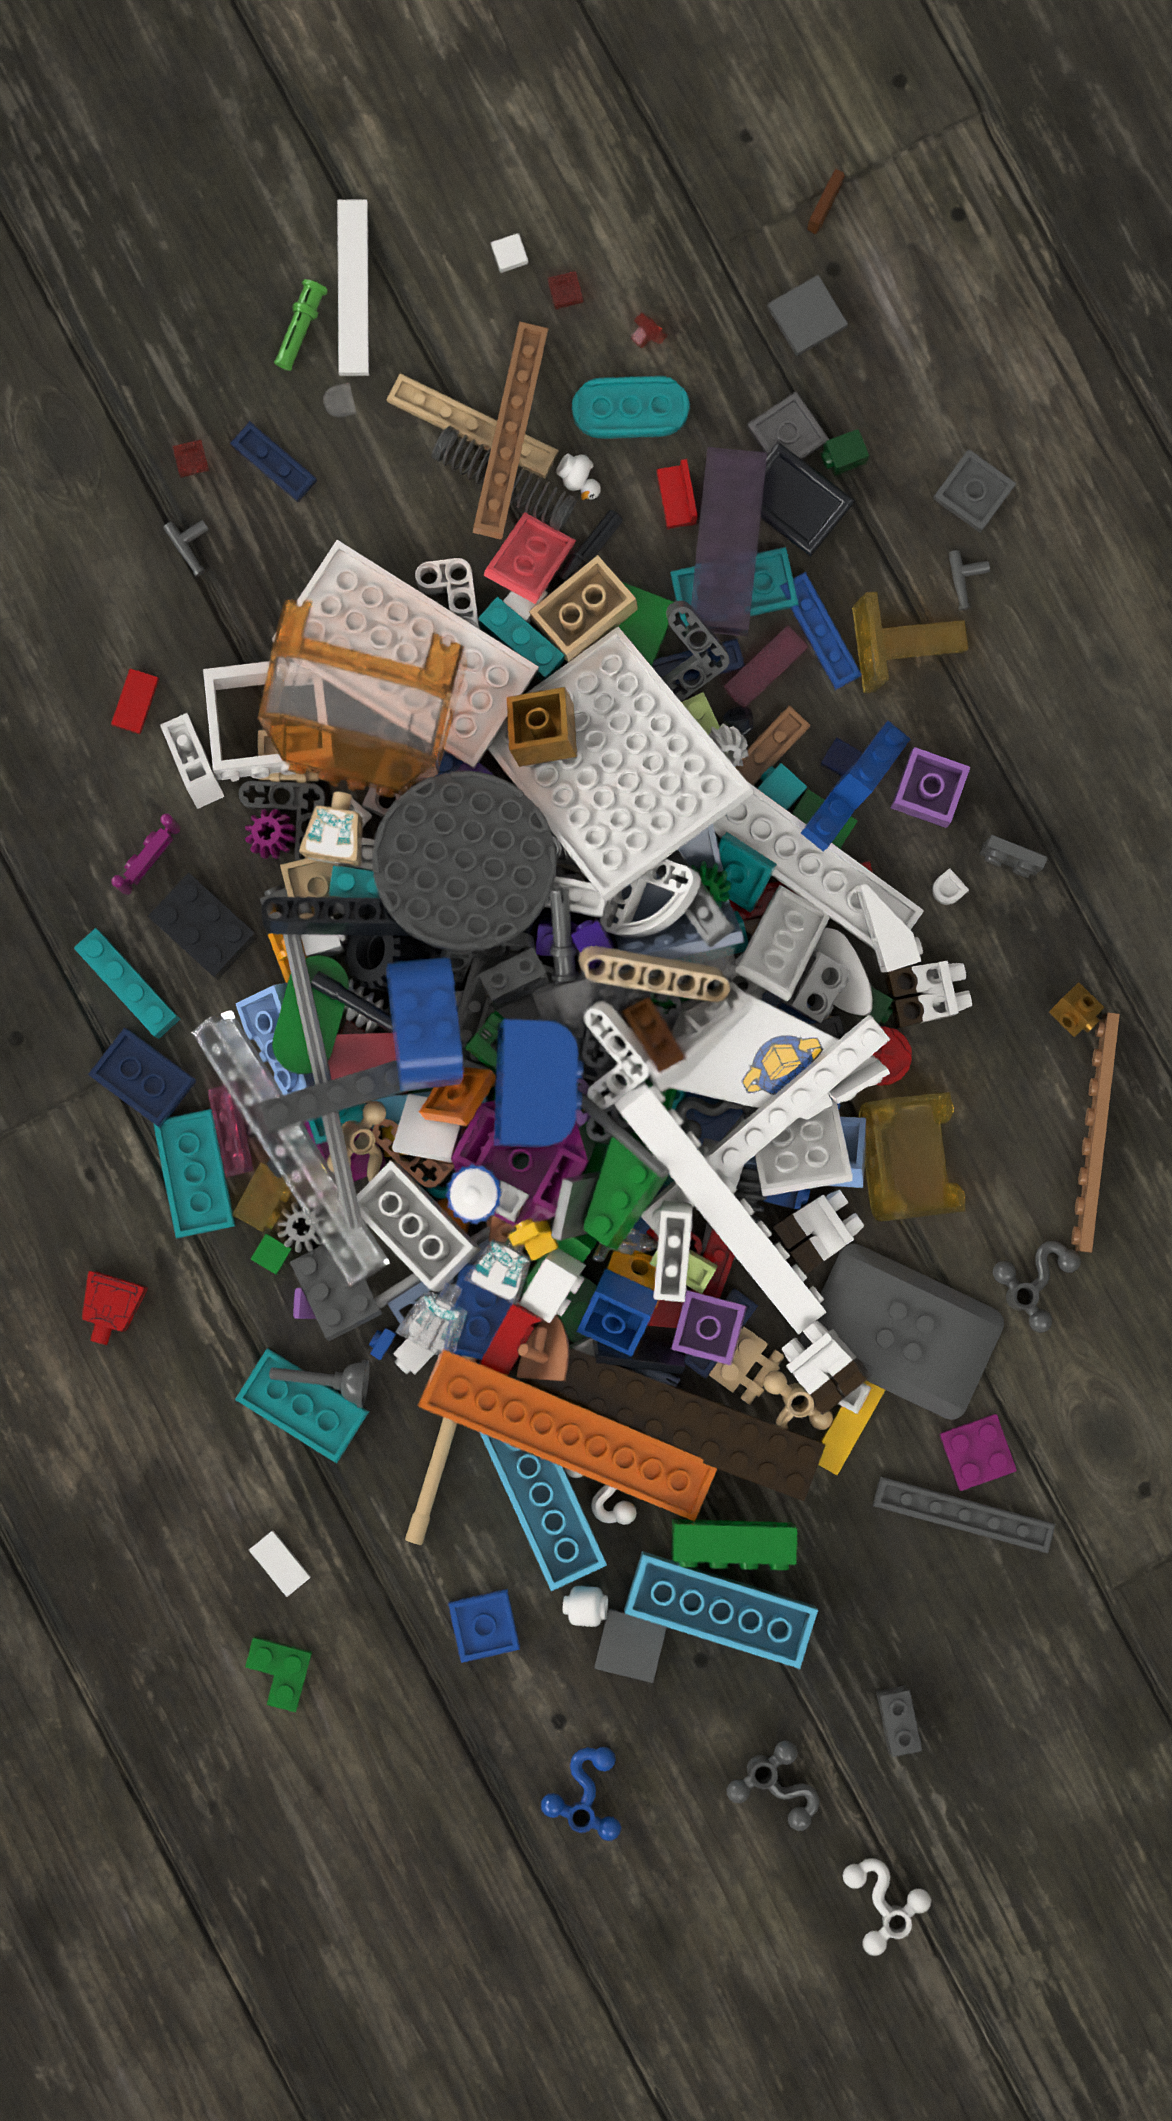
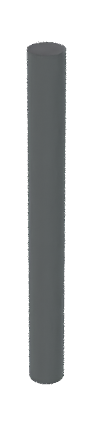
(624, 1137)

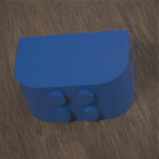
(425, 1023)
(535, 1083)

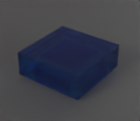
(840, 757)

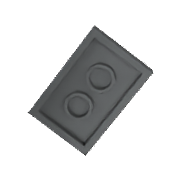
(332, 1299)

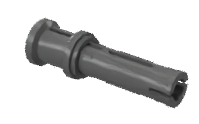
(563, 948)

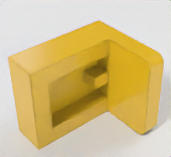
(535, 1238)

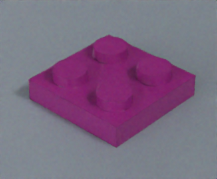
(977, 1452)

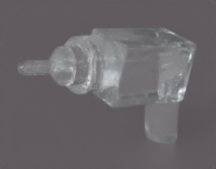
(633, 1241)

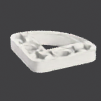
(663, 918)

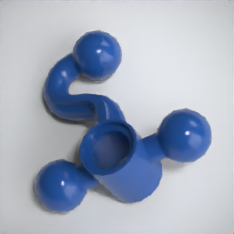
(553, 1804)

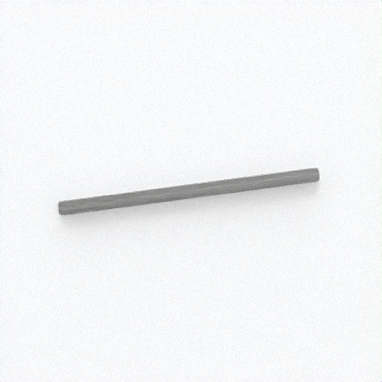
(322, 1074)

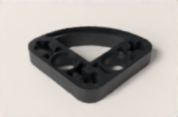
(618, 1002)

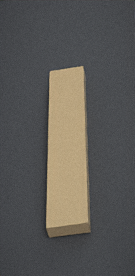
(445, 411)

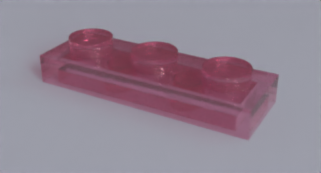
(765, 667)
(230, 1132)

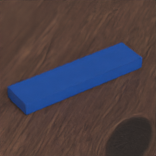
(822, 633)

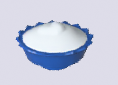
(473, 1194)

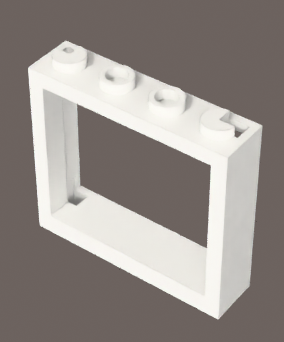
(228, 678)

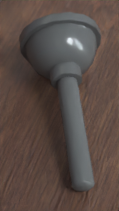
(351, 1382)

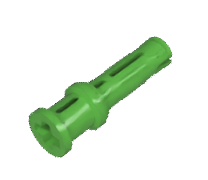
(304, 312)

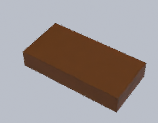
(826, 201)

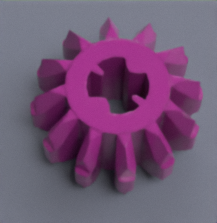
(262, 829)

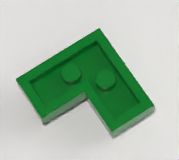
(286, 1664)

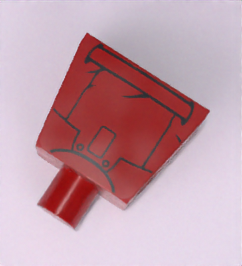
(110, 1304)

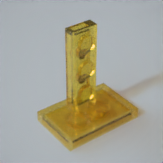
(879, 643)

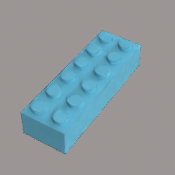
(547, 1513)
(721, 1610)

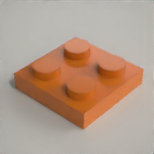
(459, 1102)

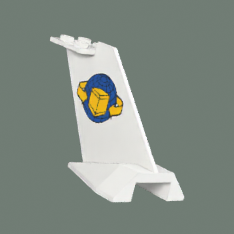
(751, 1051)

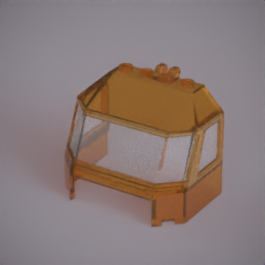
(357, 711)

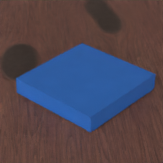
(484, 1625)

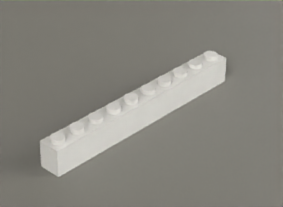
(720, 1207)

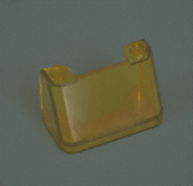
(908, 1157)

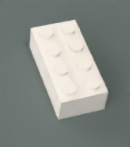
(415, 1226)

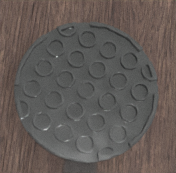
(464, 861)

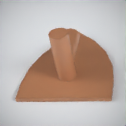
(545, 1353)

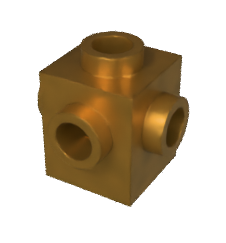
(1077, 1010)

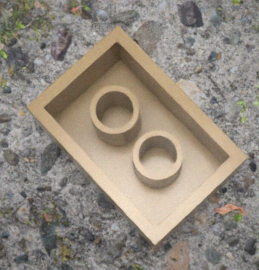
(583, 609)

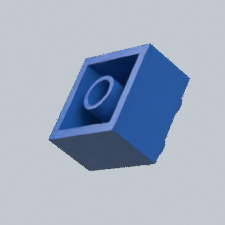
(618, 1312)

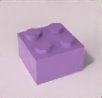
(930, 787)
(709, 1327)

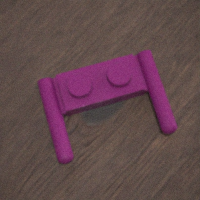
(154, 846)

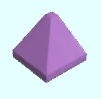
(302, 1308)

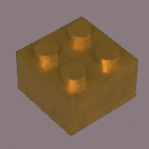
(541, 726)

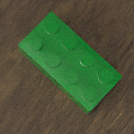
(734, 1542)

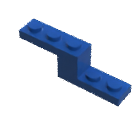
(855, 786)

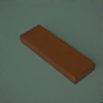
(654, 1035)

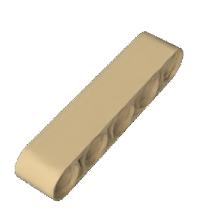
(641, 967)

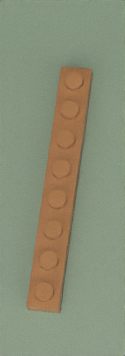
(510, 431)
(1096, 1119)

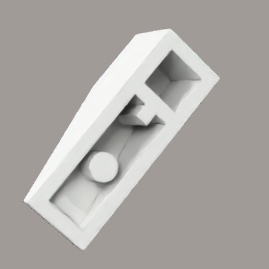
(192, 761)
(890, 937)

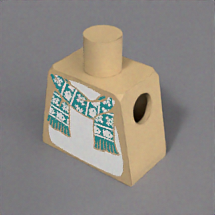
(334, 833)

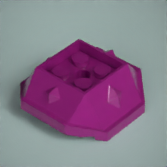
(541, 1177)

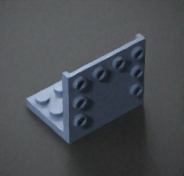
(680, 937)

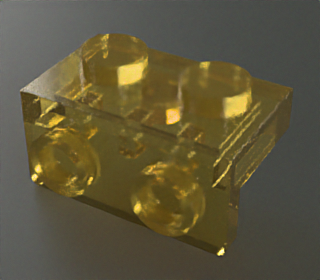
(262, 1199)

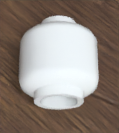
(586, 1606)

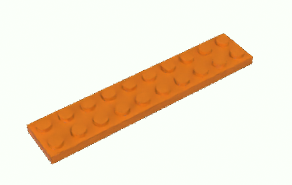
(567, 1434)

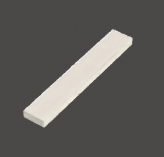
(353, 288)

